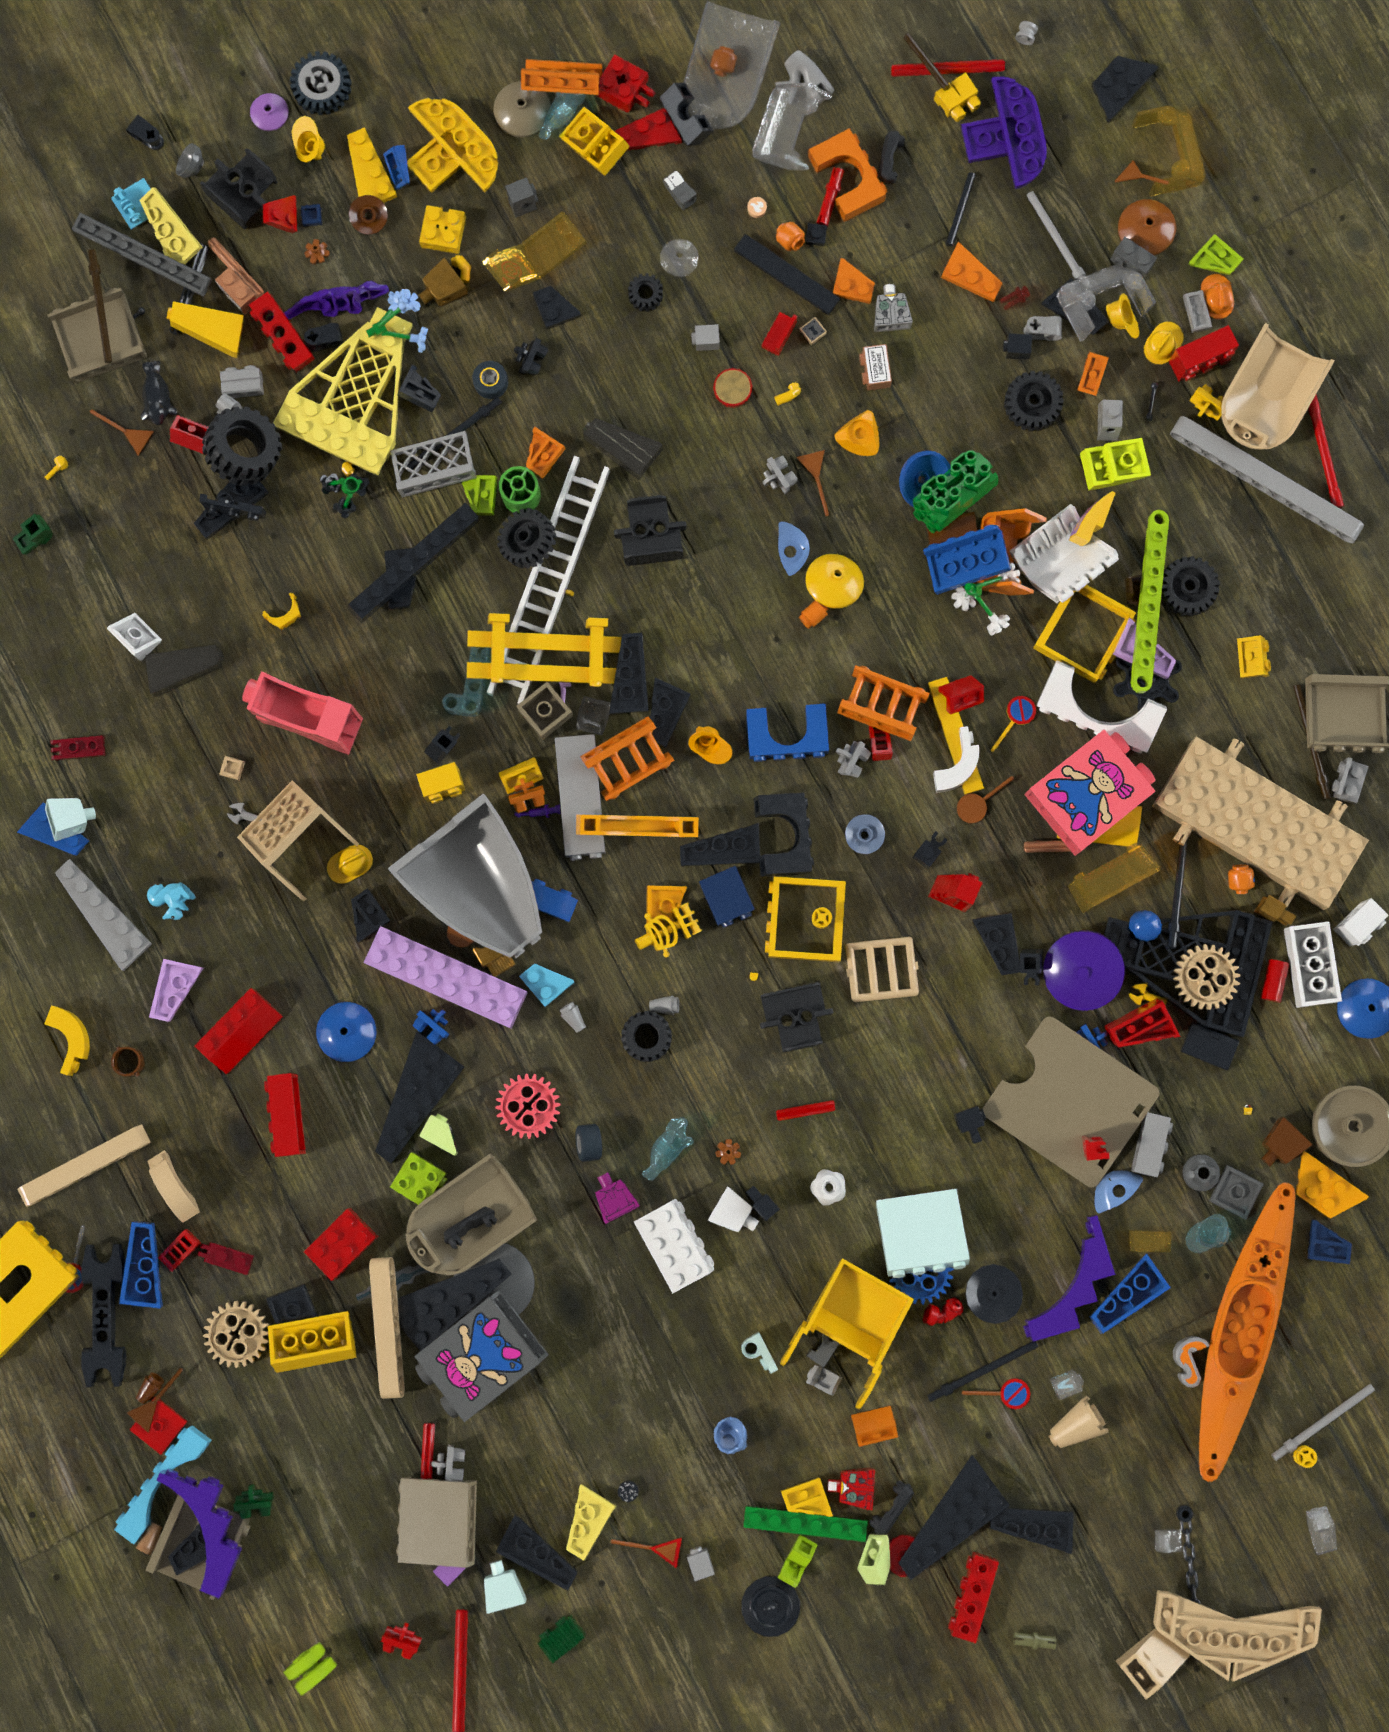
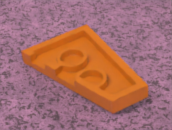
(971, 274)

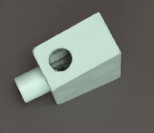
(67, 817)
(502, 1588)

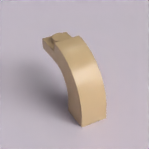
(171, 1188)

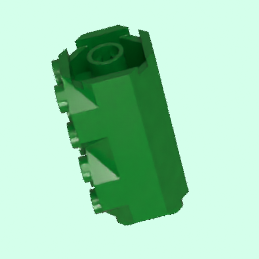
(952, 493)

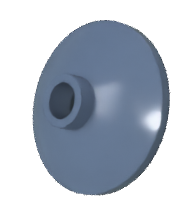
(867, 824)

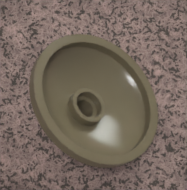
(520, 120)

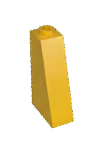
(208, 325)

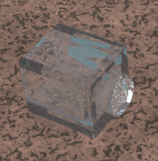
(1067, 1384)

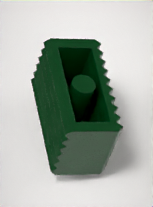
(561, 1638)

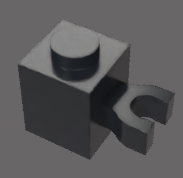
(441, 745)
(929, 851)
(1031, 963)
(969, 1121)

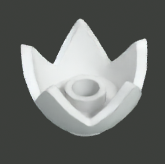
(818, 1187)

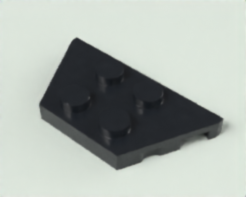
(1120, 83)

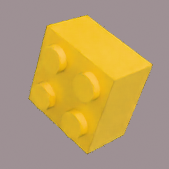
(441, 783)

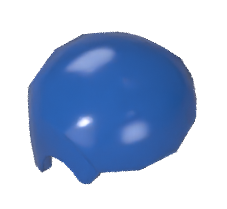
(1145, 925)

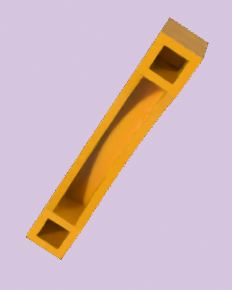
(637, 825)

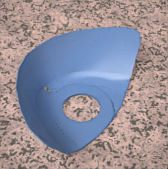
(792, 536)
(1104, 1194)

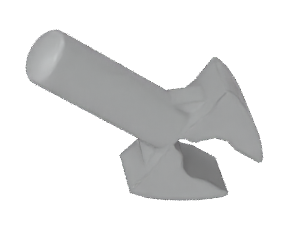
(244, 815)

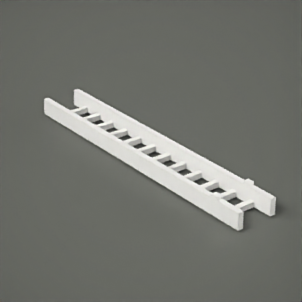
(565, 577)

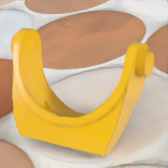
(289, 618)

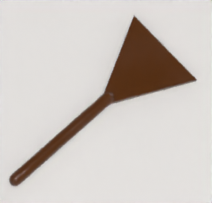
(144, 1414)

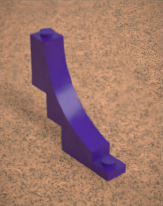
(1093, 1265)

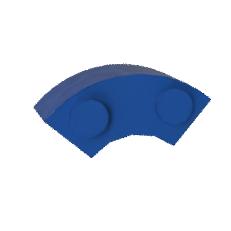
(553, 902)

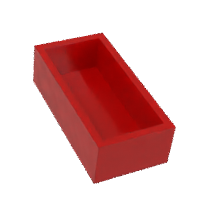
(285, 1115)

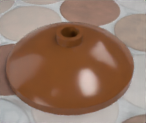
(1153, 237)

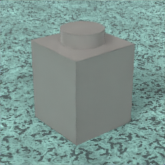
(706, 337)
(700, 1563)

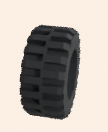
(253, 427)

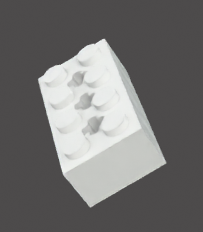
(1322, 955)

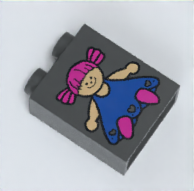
(479, 1357)

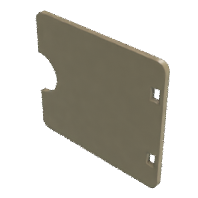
(1069, 1096)

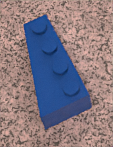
(141, 1273)
(1131, 1294)

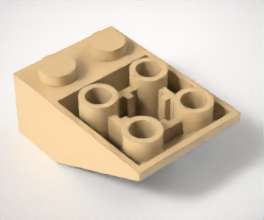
(1152, 1662)

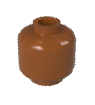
(723, 61)

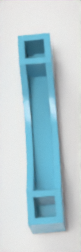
(138, 1517)

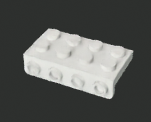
(675, 1245)

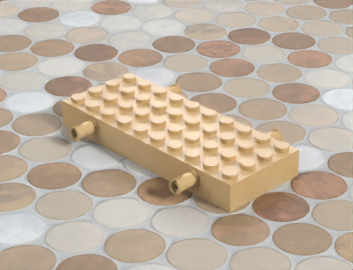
(1260, 823)

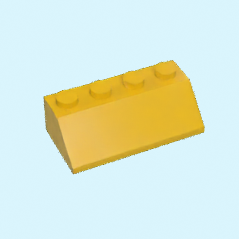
(311, 1342)

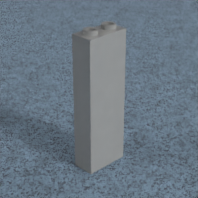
(578, 795)

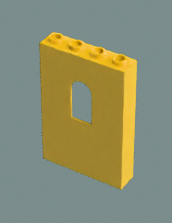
(48, 1282)

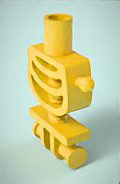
(656, 936)

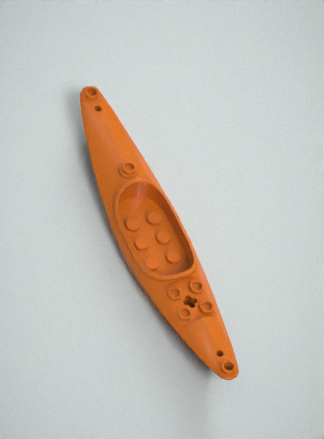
(1244, 1331)

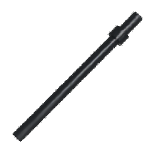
(483, 411)
(1174, 926)
(946, 1389)

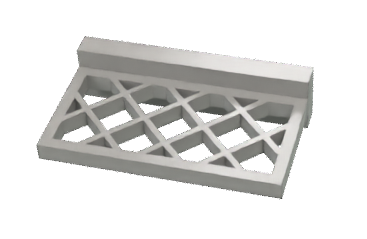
(437, 479)

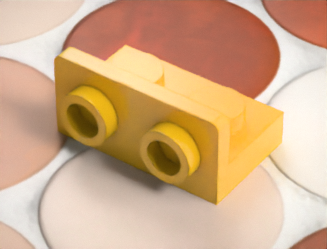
(1253, 656)

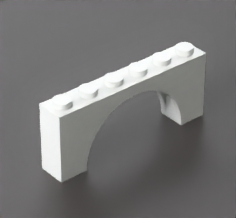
(1059, 699)

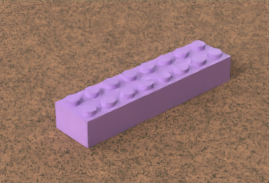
(445, 977)

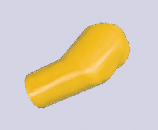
(464, 266)

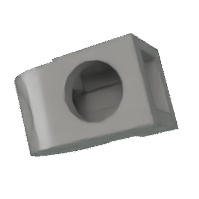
(226, 402)

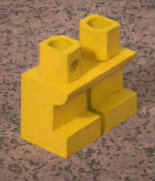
(960, 94)

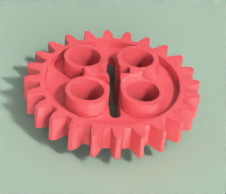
(541, 1118)

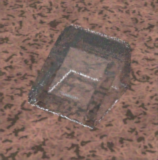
(1168, 1540)

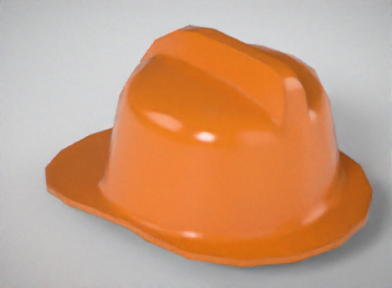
(1218, 296)

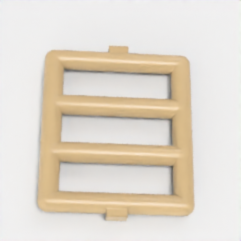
(875, 994)

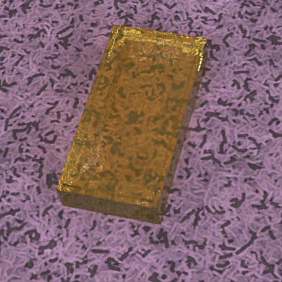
(1149, 1241)

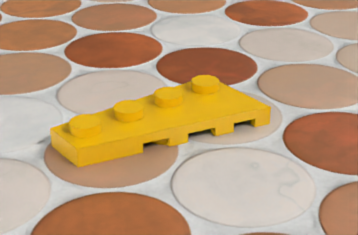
(368, 169)

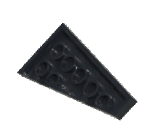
(438, 1306)

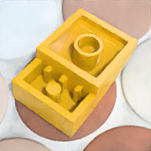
(594, 141)

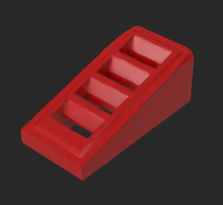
(882, 751)
(191, 1239)

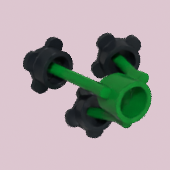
(349, 486)

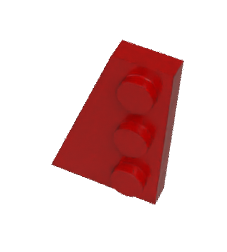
(650, 131)

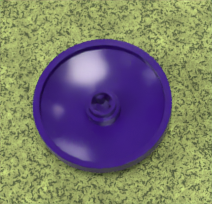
(1084, 970)

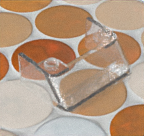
(783, 122)
(1079, 296)

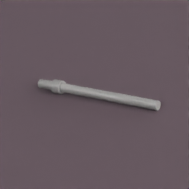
(1077, 272)
(1291, 1445)

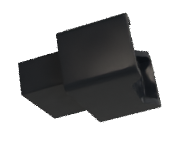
(762, 1204)

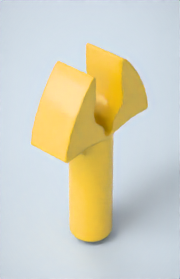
(1146, 995)

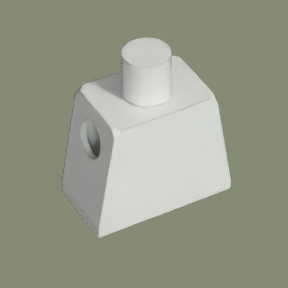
(733, 1212)

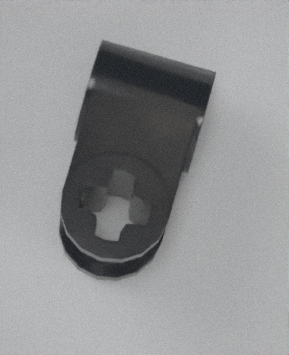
(145, 132)
(326, 337)

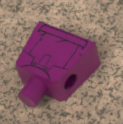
(614, 1198)

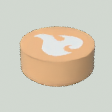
(757, 207)

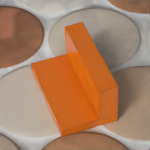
(874, 1426)

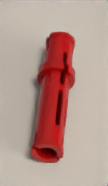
(832, 191)

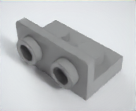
(1349, 781)

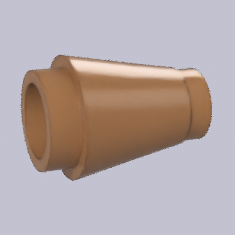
(149, 1539)

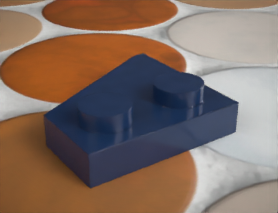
(1327, 1245)

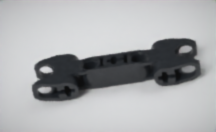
(103, 1353)

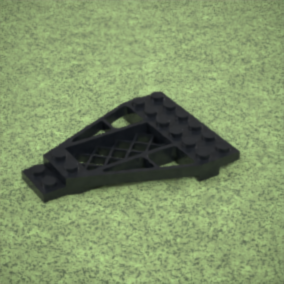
(1244, 941)

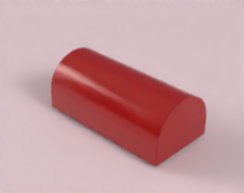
(1274, 980)

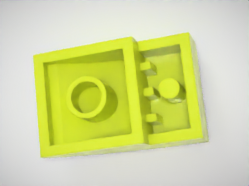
(1115, 463)

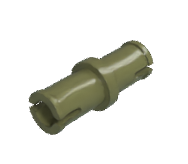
(1034, 1640)

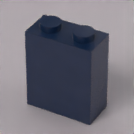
(727, 897)

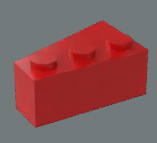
(1143, 1025)

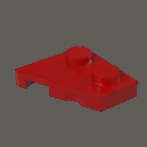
(281, 214)

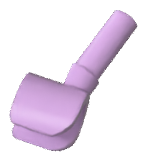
(563, 689)

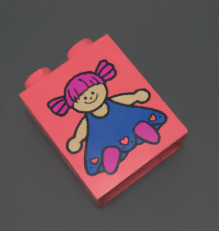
(1091, 790)

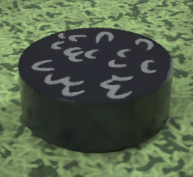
(628, 1491)

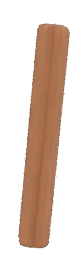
(230, 262)

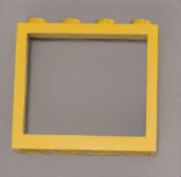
(1104, 601)
(838, 921)

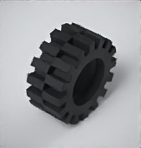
(651, 282)

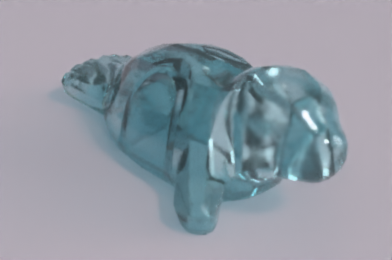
(560, 112)
(668, 1147)

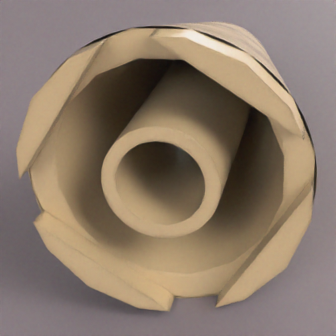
(1078, 1425)

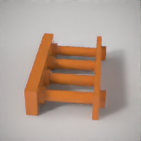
(561, 76)
(883, 721)
(611, 748)

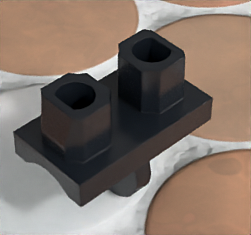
(535, 349)

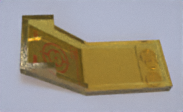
(536, 254)

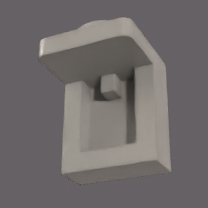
(823, 1379)

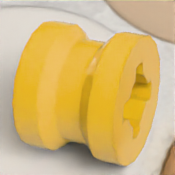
(823, 915)
(1309, 1458)

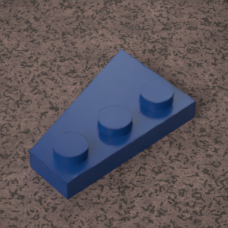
(38, 828)

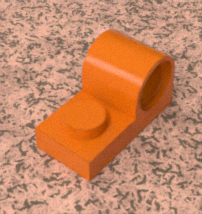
(1092, 373)

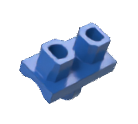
(424, 1020)
(1085, 1032)

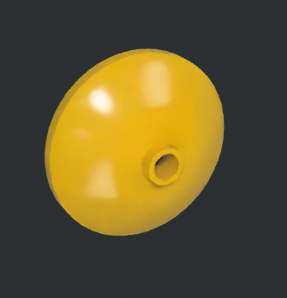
(831, 589)

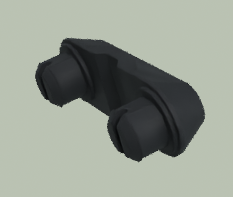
(891, 142)
(453, 1234)
(884, 1524)

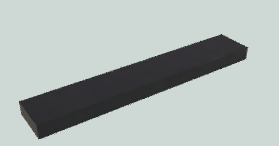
(786, 274)

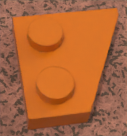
(852, 283)
(543, 453)

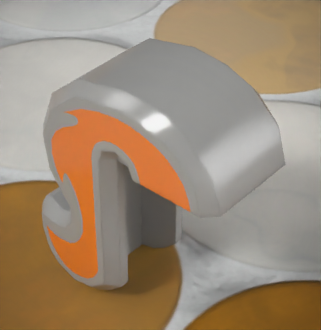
(1183, 1358)

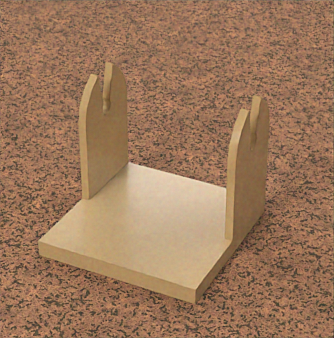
(281, 825)

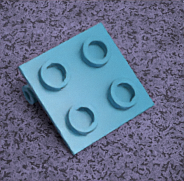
(129, 203)

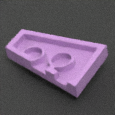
(1125, 648)
(172, 988)

